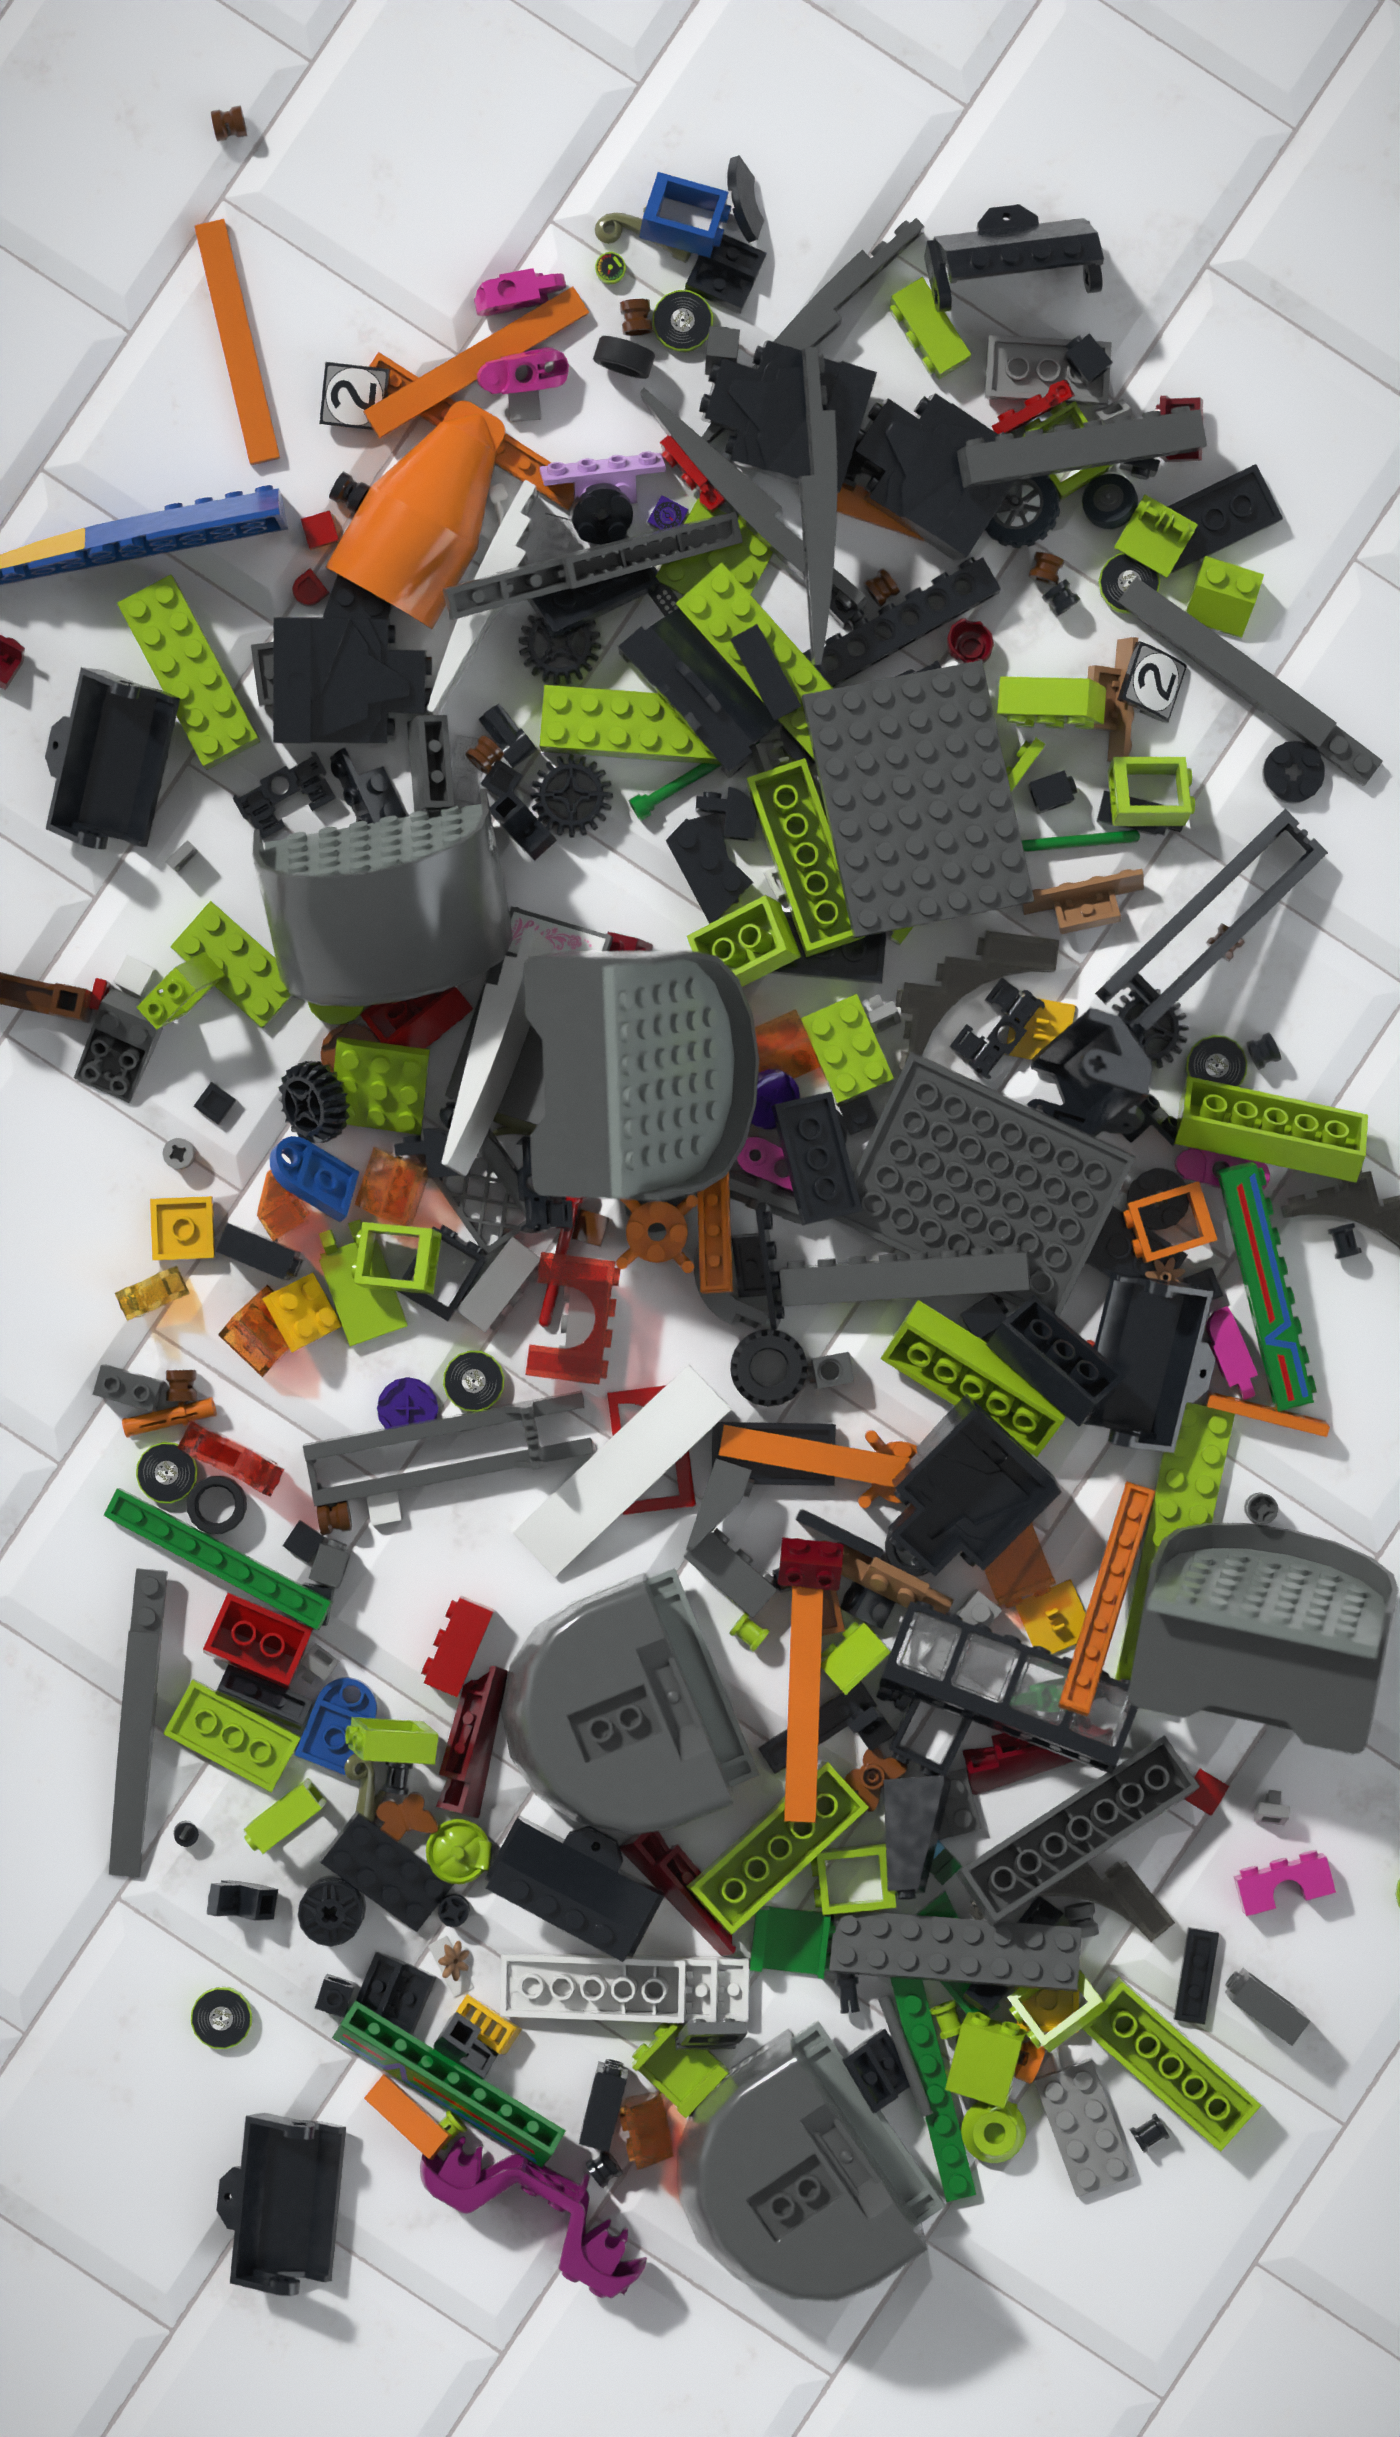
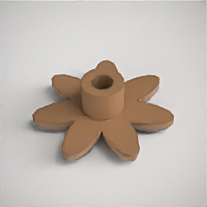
(1165, 1270)
(454, 1961)

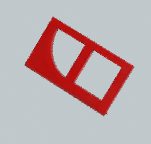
(683, 1466)

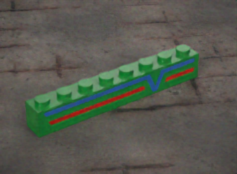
(1265, 1285)
(449, 2084)

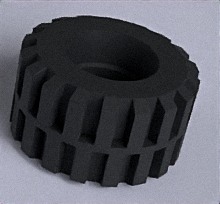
(778, 1393)

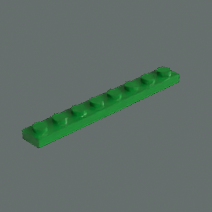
(218, 1558)
(943, 2122)

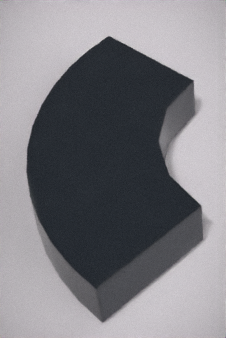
(746, 212)

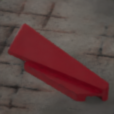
(471, 1743)
(1007, 1762)
(671, 1873)

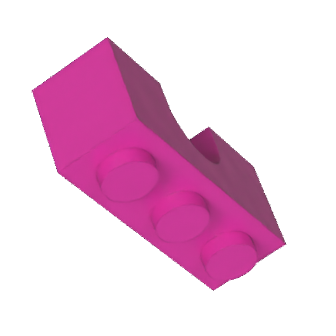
(1258, 1886)

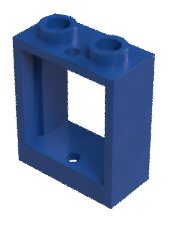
(679, 234)

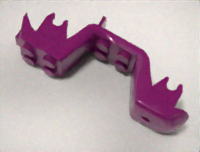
(585, 2256)

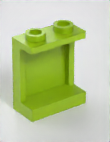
(985, 2059)
(680, 2075)

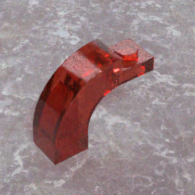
(231, 1457)

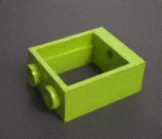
(1082, 477)
(1167, 815)
(181, 990)
(425, 1265)
(392, 1740)
(284, 1816)
(821, 1895)
(1066, 2028)

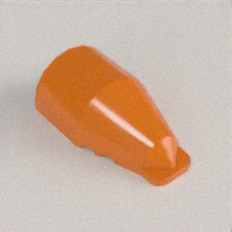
(424, 516)

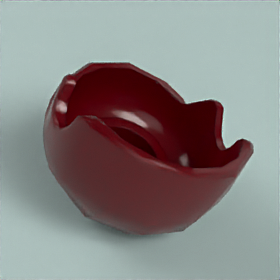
(969, 642)

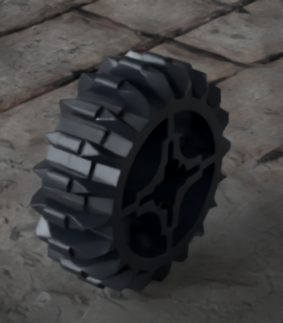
(550, 655)
(586, 796)
(1172, 1036)
(314, 1102)

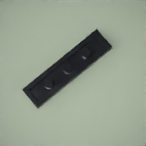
(833, 1718)

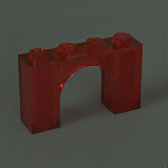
(585, 1361)

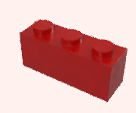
(457, 1645)

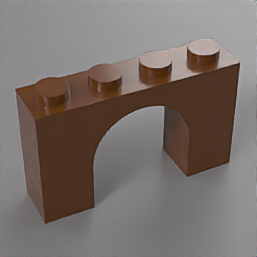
(45, 998)

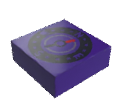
(667, 514)

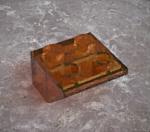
(785, 1046)
(392, 1187)
(279, 1210)
(255, 1335)
(648, 2129)

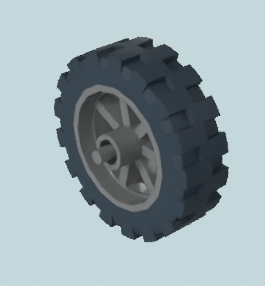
(1036, 528)

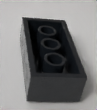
(1056, 1360)

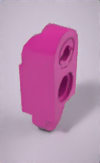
(516, 291)
(499, 375)
(1198, 1165)
(765, 1166)
(1231, 1352)

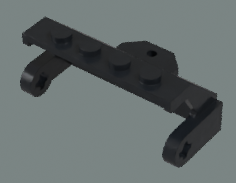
(1012, 248)
(700, 688)
(109, 760)
(1097, 1074)
(1155, 1339)
(575, 1885)
(283, 2202)

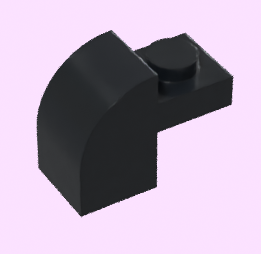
(739, 812)
(522, 825)
(432, 1146)
(242, 1900)
(460, 2044)

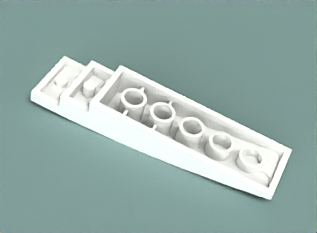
(469, 631)
(492, 1055)
(622, 1470)
(632, 1990)

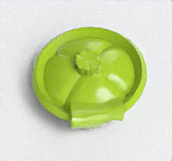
(458, 1851)
(993, 2132)

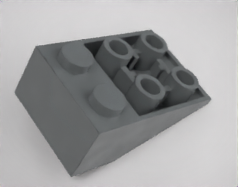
(117, 1047)

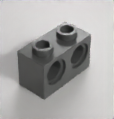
(128, 1387)

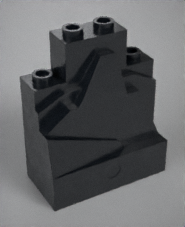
(770, 410)
(922, 473)
(343, 680)
(968, 1491)

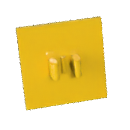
(1042, 1028)
(1053, 1618)

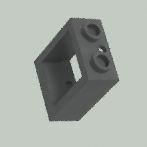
(1266, 2006)

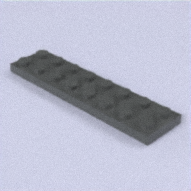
(956, 1950)

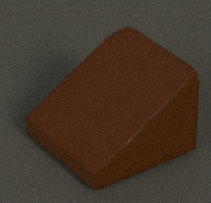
(590, 1227)

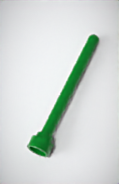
(645, 804)
(1080, 840)

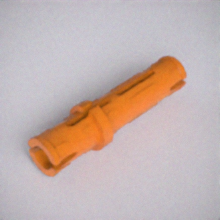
(169, 1417)

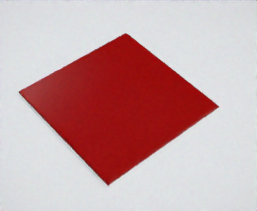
(1209, 1793)

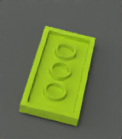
(249, 969)
(232, 1735)

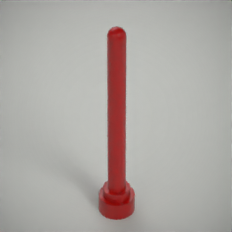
(561, 1248)

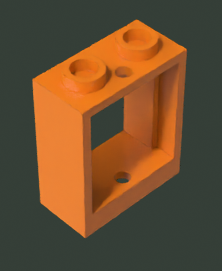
(1200, 1213)

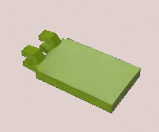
(362, 1311)

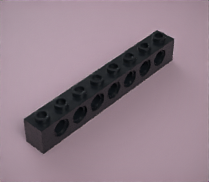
(982, 589)

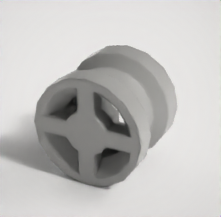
(185, 1155)

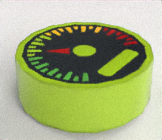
(610, 268)

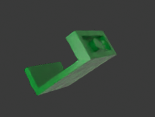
(791, 1941)

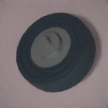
(1109, 501)

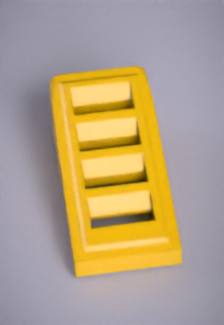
(502, 2022)

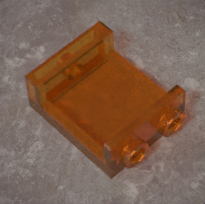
(1020, 1570)

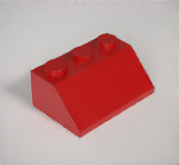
(417, 1020)
(257, 1640)

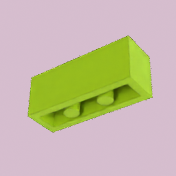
(928, 329)

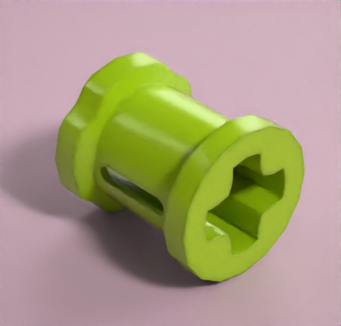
(749, 1632)
(947, 2019)
(456, 2124)

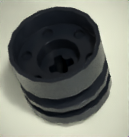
(331, 1892)

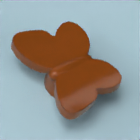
(871, 1775)
(406, 1816)

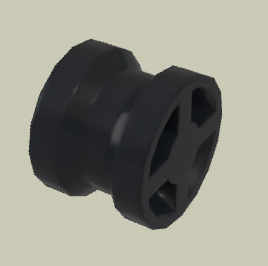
(1061, 598)
(1263, 1051)
(451, 1917)
(604, 2168)

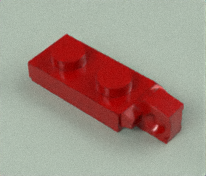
(1035, 407)
(692, 477)

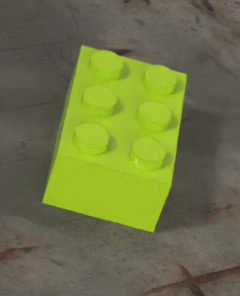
(1051, 701)
(749, 940)
(847, 1049)

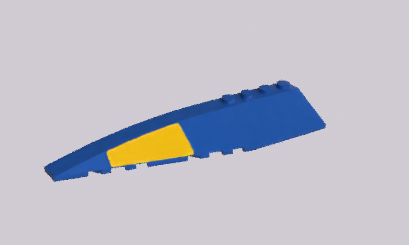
(149, 535)

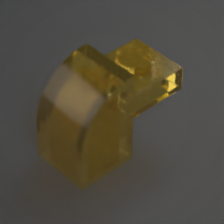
(152, 1293)

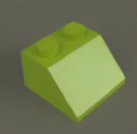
(1224, 596)
(853, 1656)

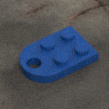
(314, 1176)
(325, 1731)

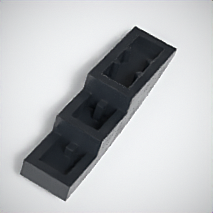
(988, 1996)

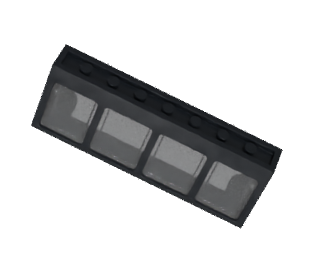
(1005, 1686)

